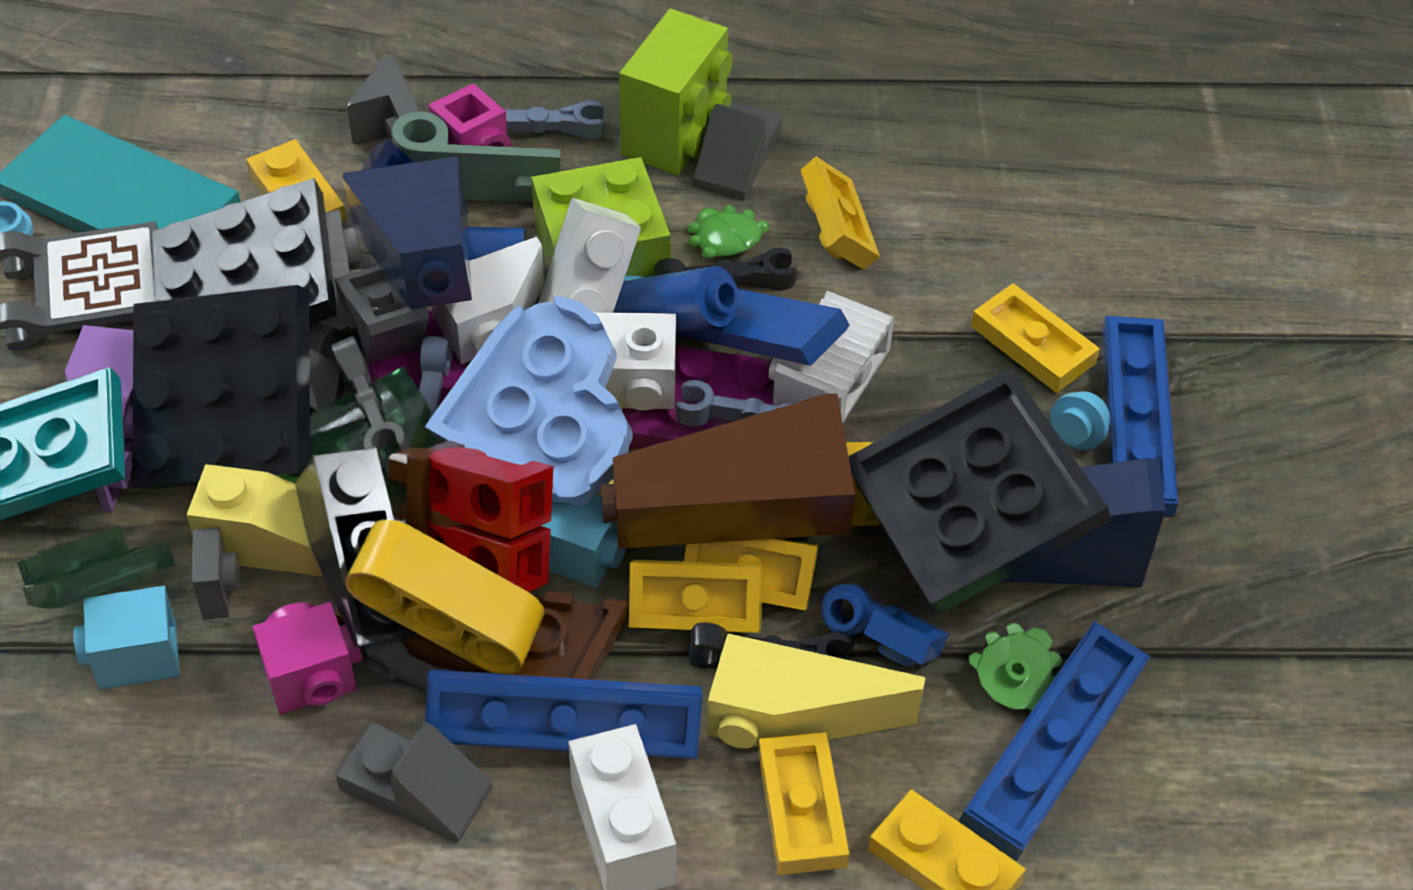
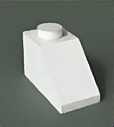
(498, 286)

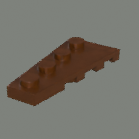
(567, 644)

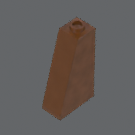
(737, 481)

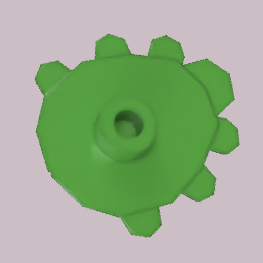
(725, 231)
(1017, 666)

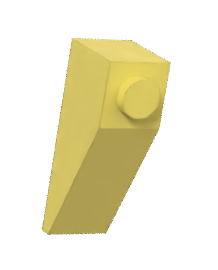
(255, 517)
(791, 691)

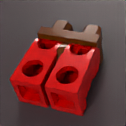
(479, 507)

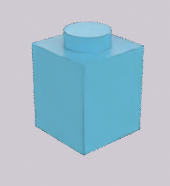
(581, 542)
(128, 638)

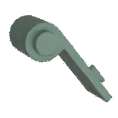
(486, 171)

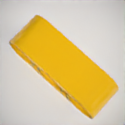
(445, 597)

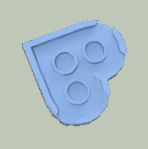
(542, 398)

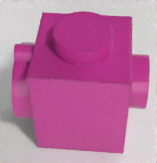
(472, 118)
(306, 656)

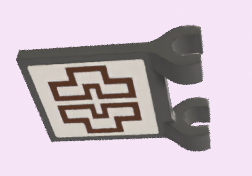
(77, 280)

